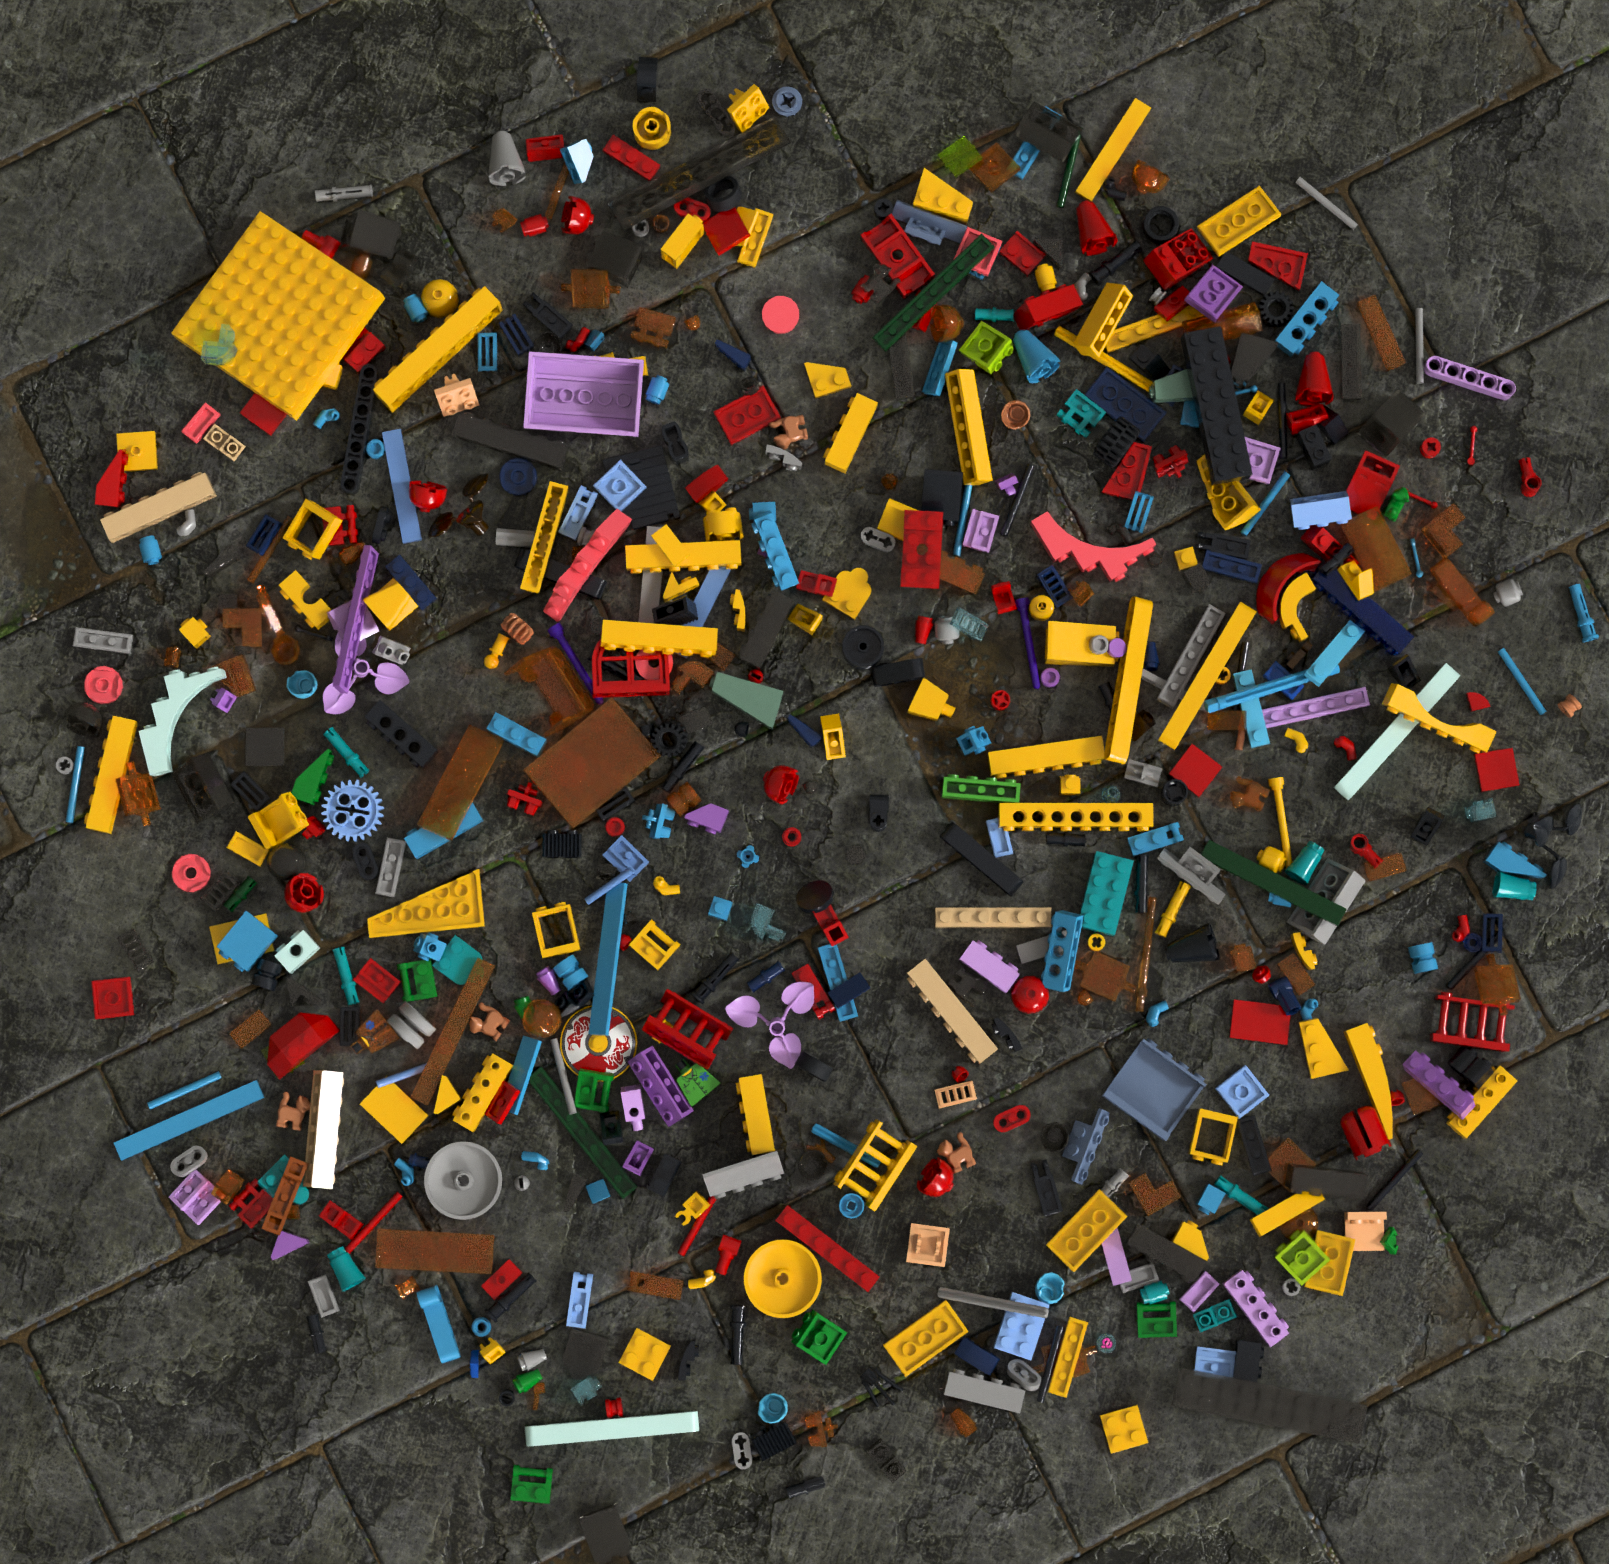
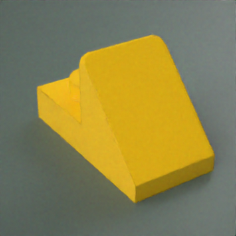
(1359, 582)
(674, 590)

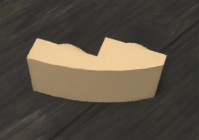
(224, 442)

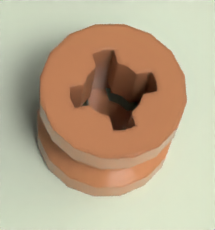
(1569, 705)

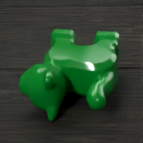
(1396, 503)

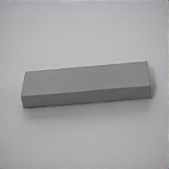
(103, 640)
(390, 867)
(1035, 949)

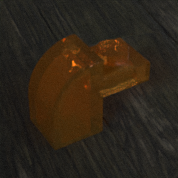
(693, 671)

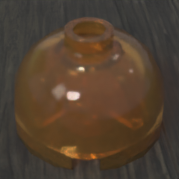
(1148, 178)
(946, 323)
(541, 1018)

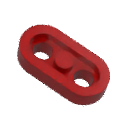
(693, 208)
(1011, 1118)

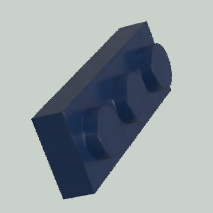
(1231, 566)
(410, 582)

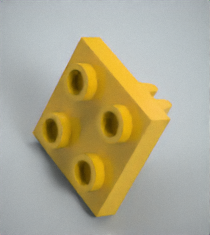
(747, 107)

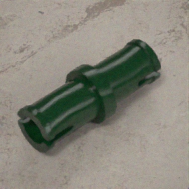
(240, 893)

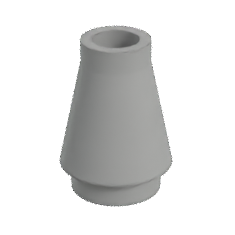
(530, 1359)

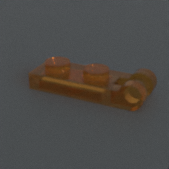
(656, 1285)

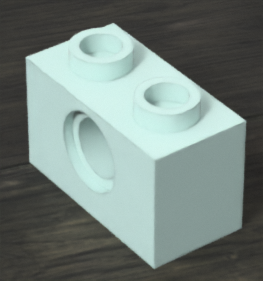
(308, 949)

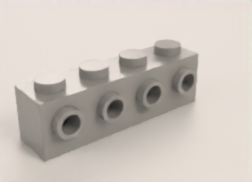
(984, 1392)

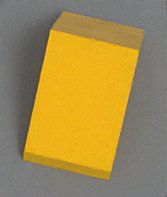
(1258, 407)
(805, 618)
(446, 1096)

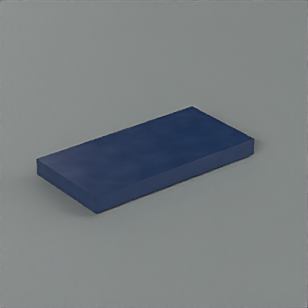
(1124, 400)

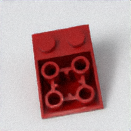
(1177, 259)
(1370, 482)

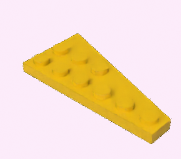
(440, 909)

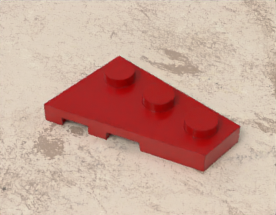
(1279, 262)
(1129, 473)

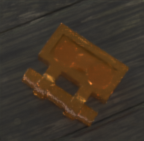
(656, 322)

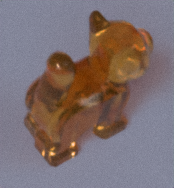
(1251, 794)

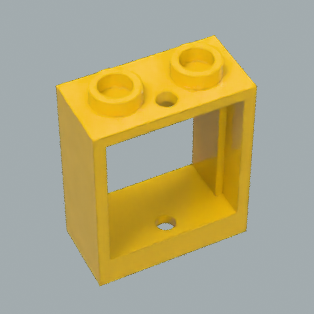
(682, 240)
(298, 523)
(559, 950)
(1231, 1120)

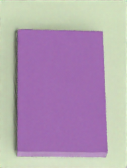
(1213, 293)

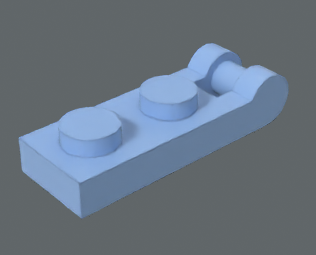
(578, 513)
(579, 1301)

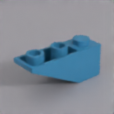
(1503, 859)

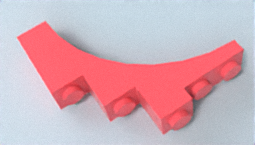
(1111, 560)
(585, 562)

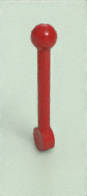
(1470, 461)
(1433, 504)

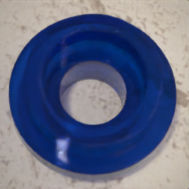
(1477, 938)

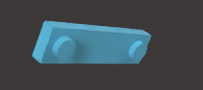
(1334, 653)
(1255, 722)

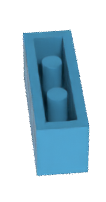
(517, 735)

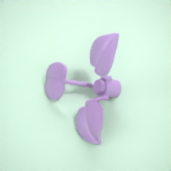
(388, 681)
(787, 1048)

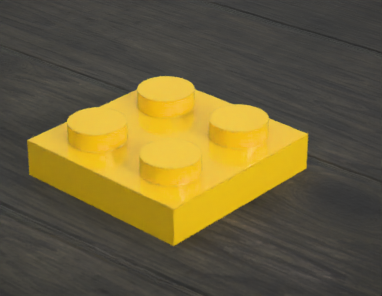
(644, 1354)
(1123, 1429)

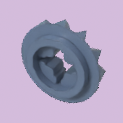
(789, 93)

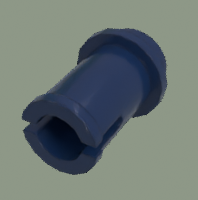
(418, 1161)

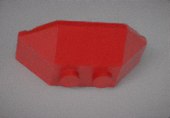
(298, 1041)

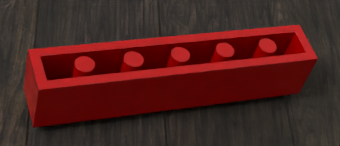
(827, 1248)

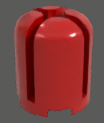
(1356, 1136)

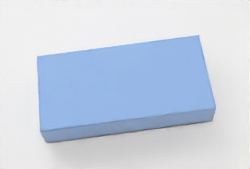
(999, 839)

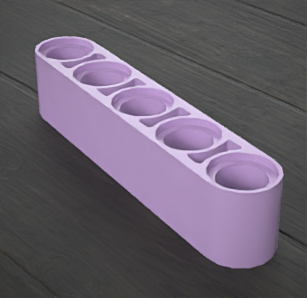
(1478, 375)

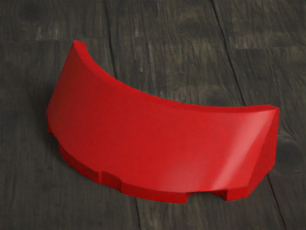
(1276, 577)

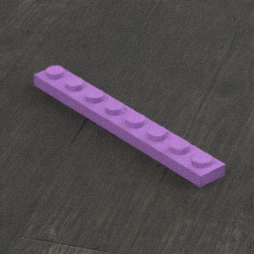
(355, 619)

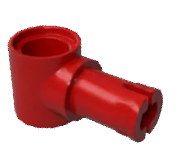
(327, 244)
(1528, 477)
(1365, 851)
(728, 1250)

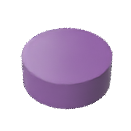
(1116, 648)
(1050, 677)

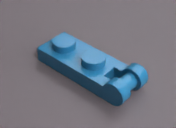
(1154, 839)

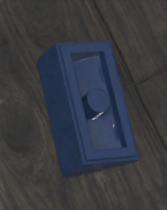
(849, 990)

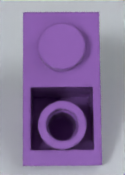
(708, 816)

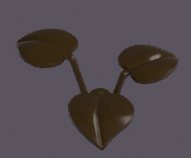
(470, 517)

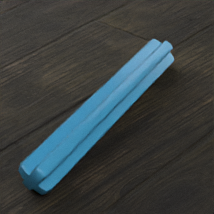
(843, 1144)

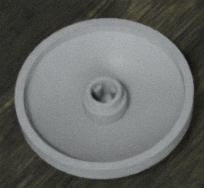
(463, 1180)

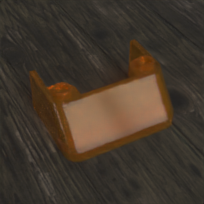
(557, 684)

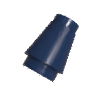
(1151, 658)

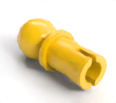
(491, 661)

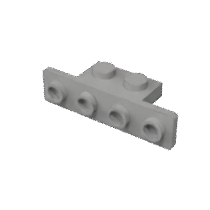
(1195, 870)

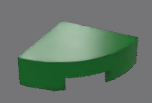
(1389, 1241)

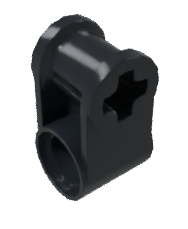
(878, 809)

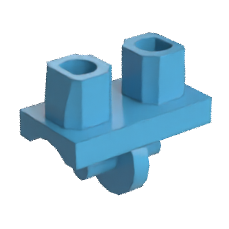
(656, 819)

